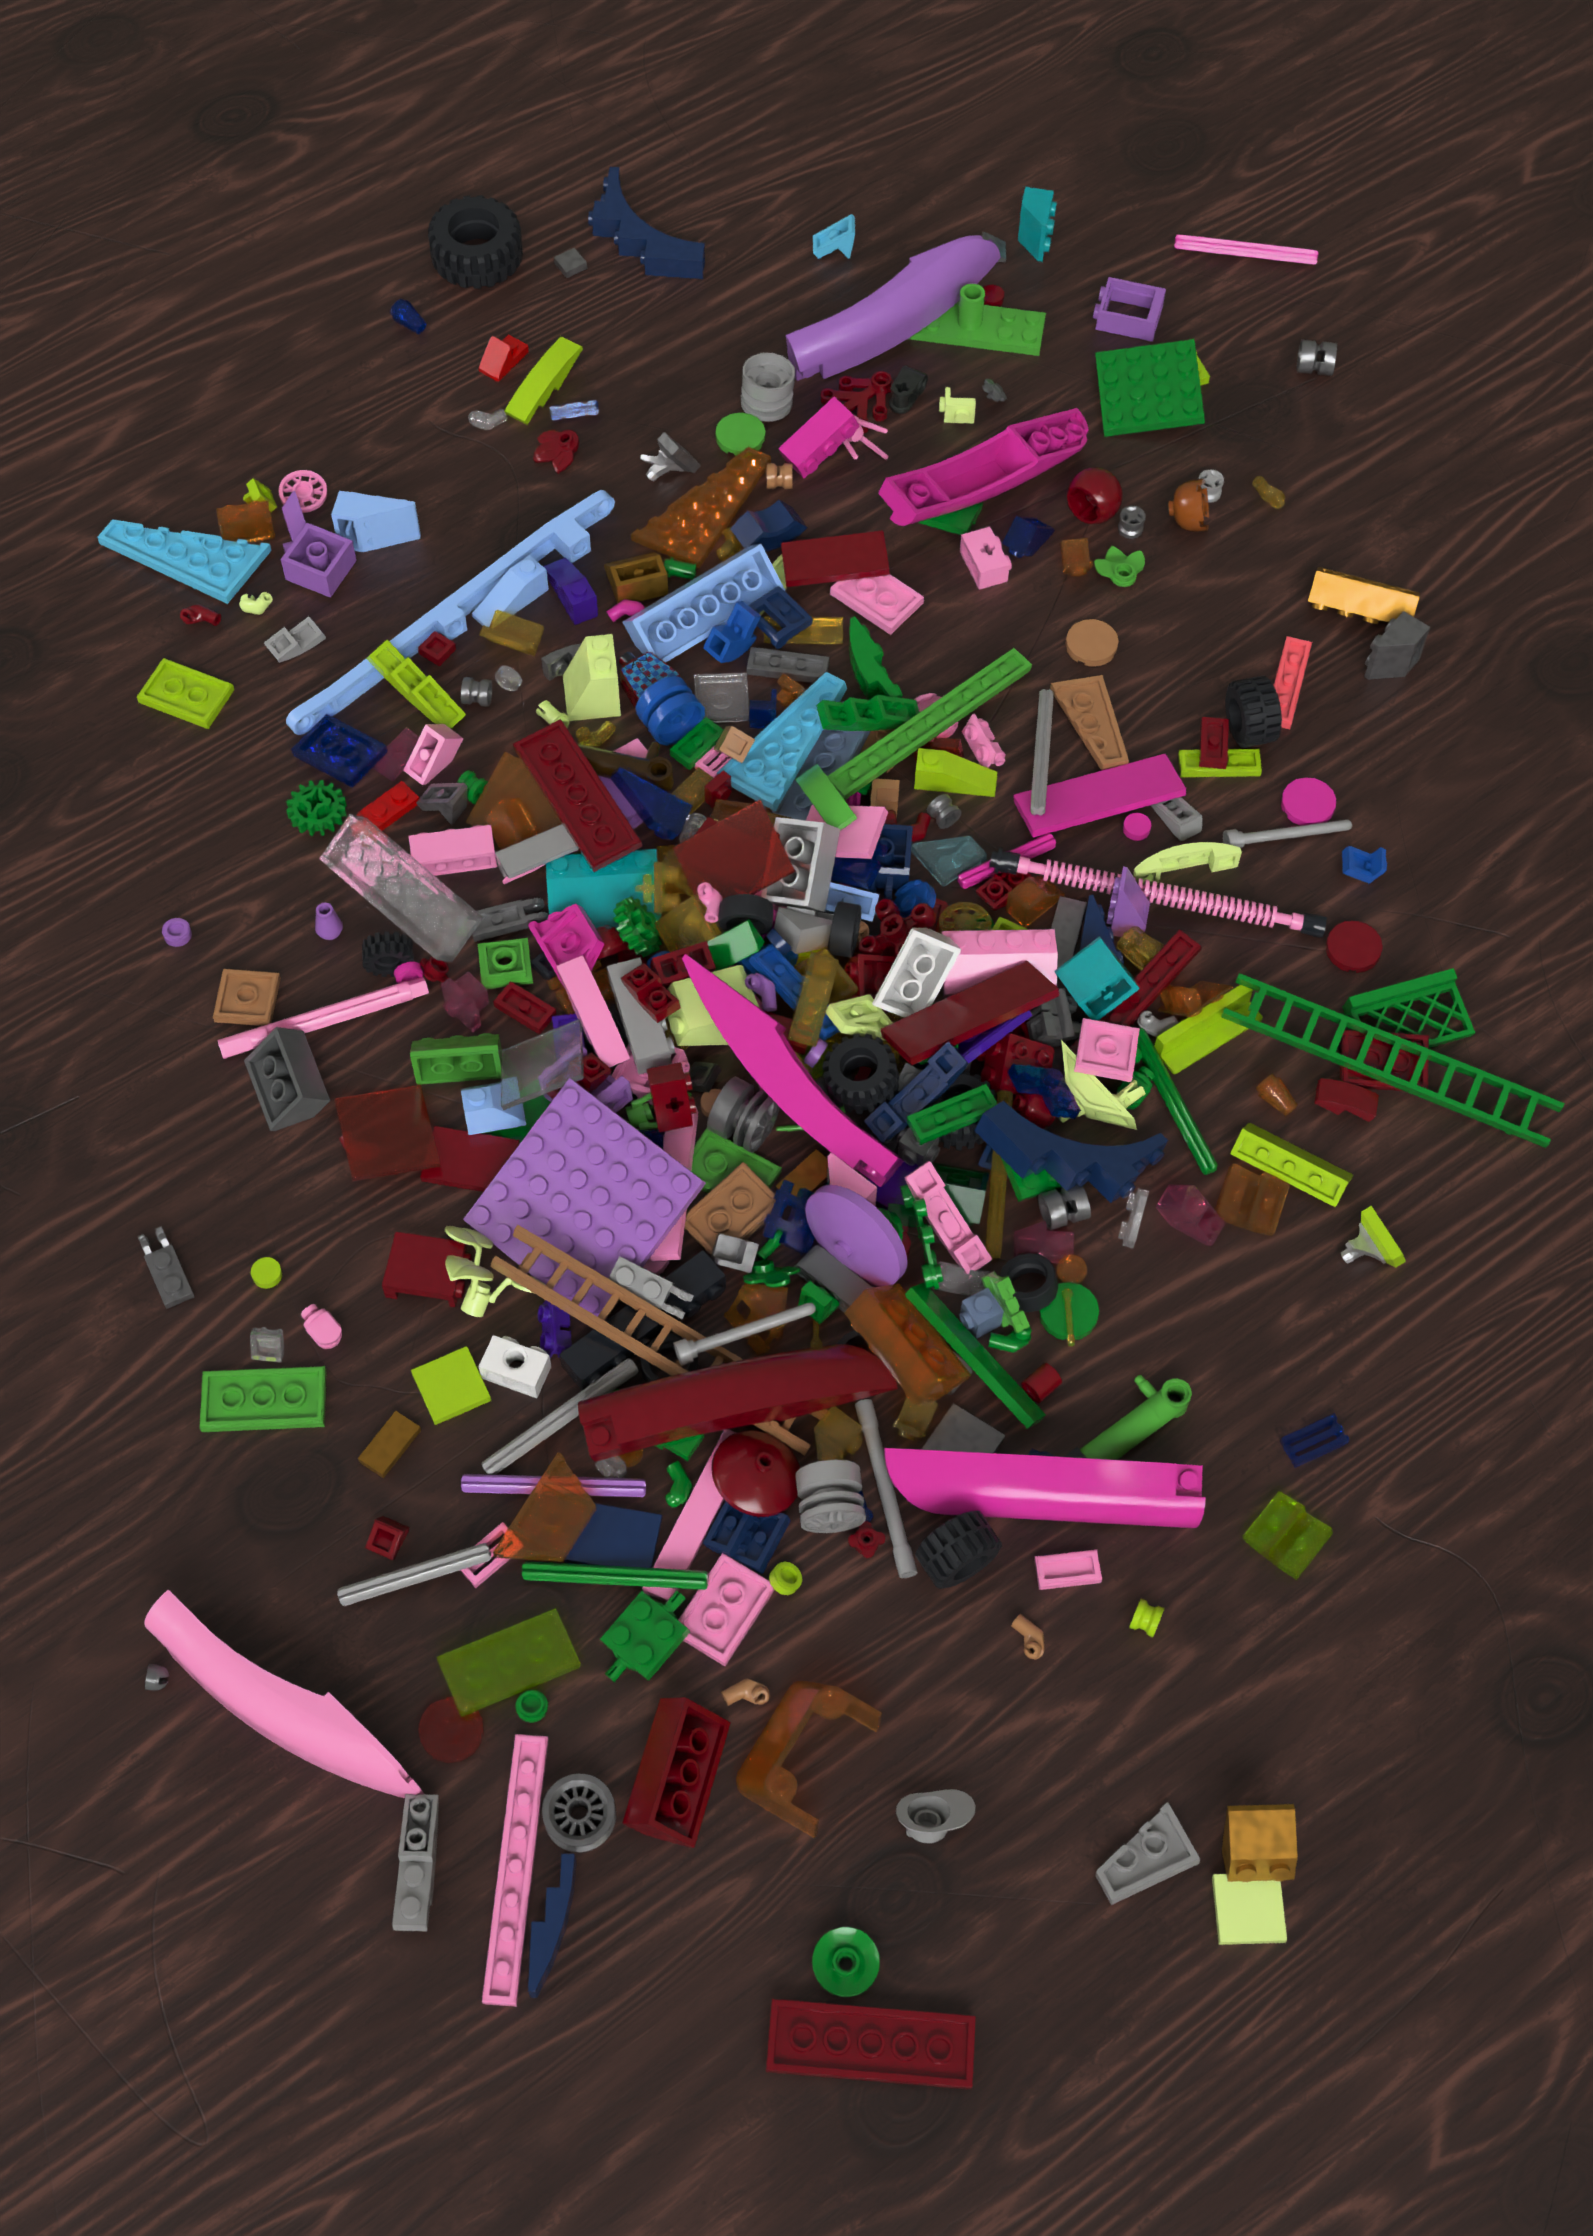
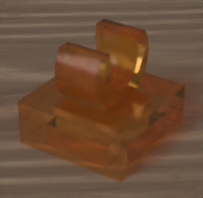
(789, 690)

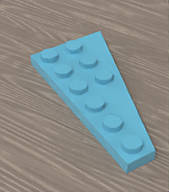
(192, 558)
(784, 745)

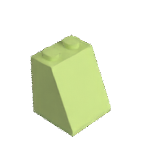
(592, 680)
(692, 1022)

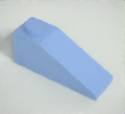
(514, 591)

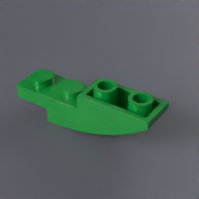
(867, 663)

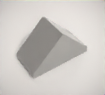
(802, 930)

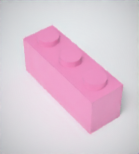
(455, 850)

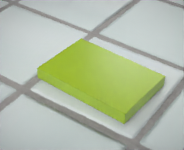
(185, 693)

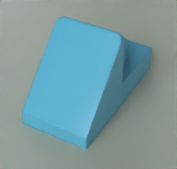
(835, 237)

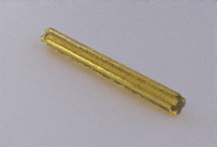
(997, 1195)

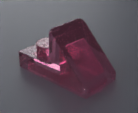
(1049, 1244)

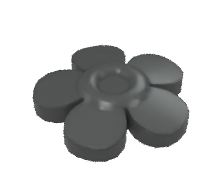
(995, 390)

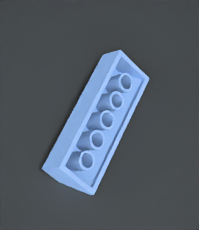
(705, 602)

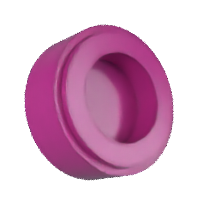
(1137, 826)
(408, 971)

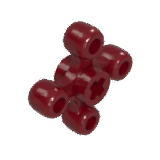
(895, 928)

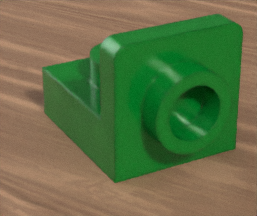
(823, 1301)

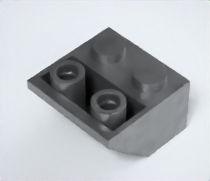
(1397, 648)

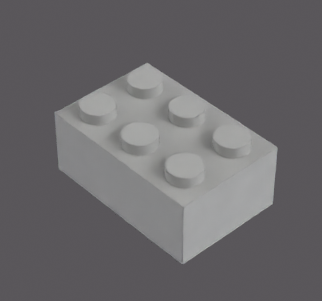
(812, 853)

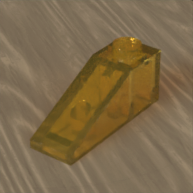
(813, 999)

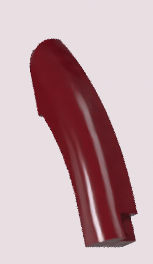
(730, 1397)

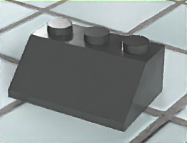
(286, 1078)

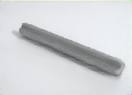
(414, 1574)

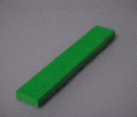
(975, 1355)

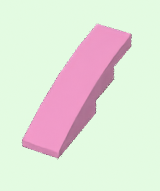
(592, 1011)

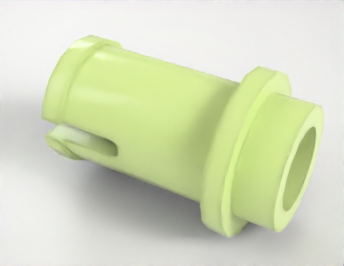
(551, 714)

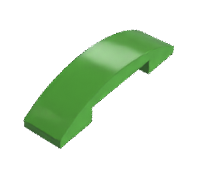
(825, 797)

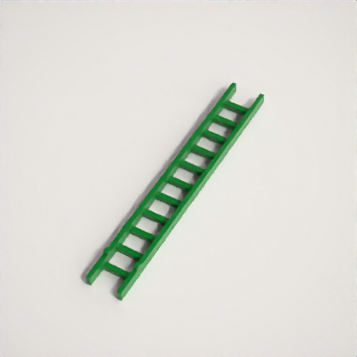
(1397, 1043)

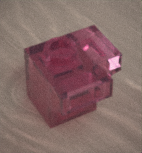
(465, 999)

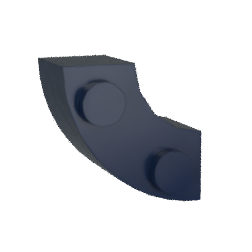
(769, 526)

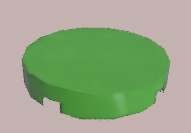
(739, 432)

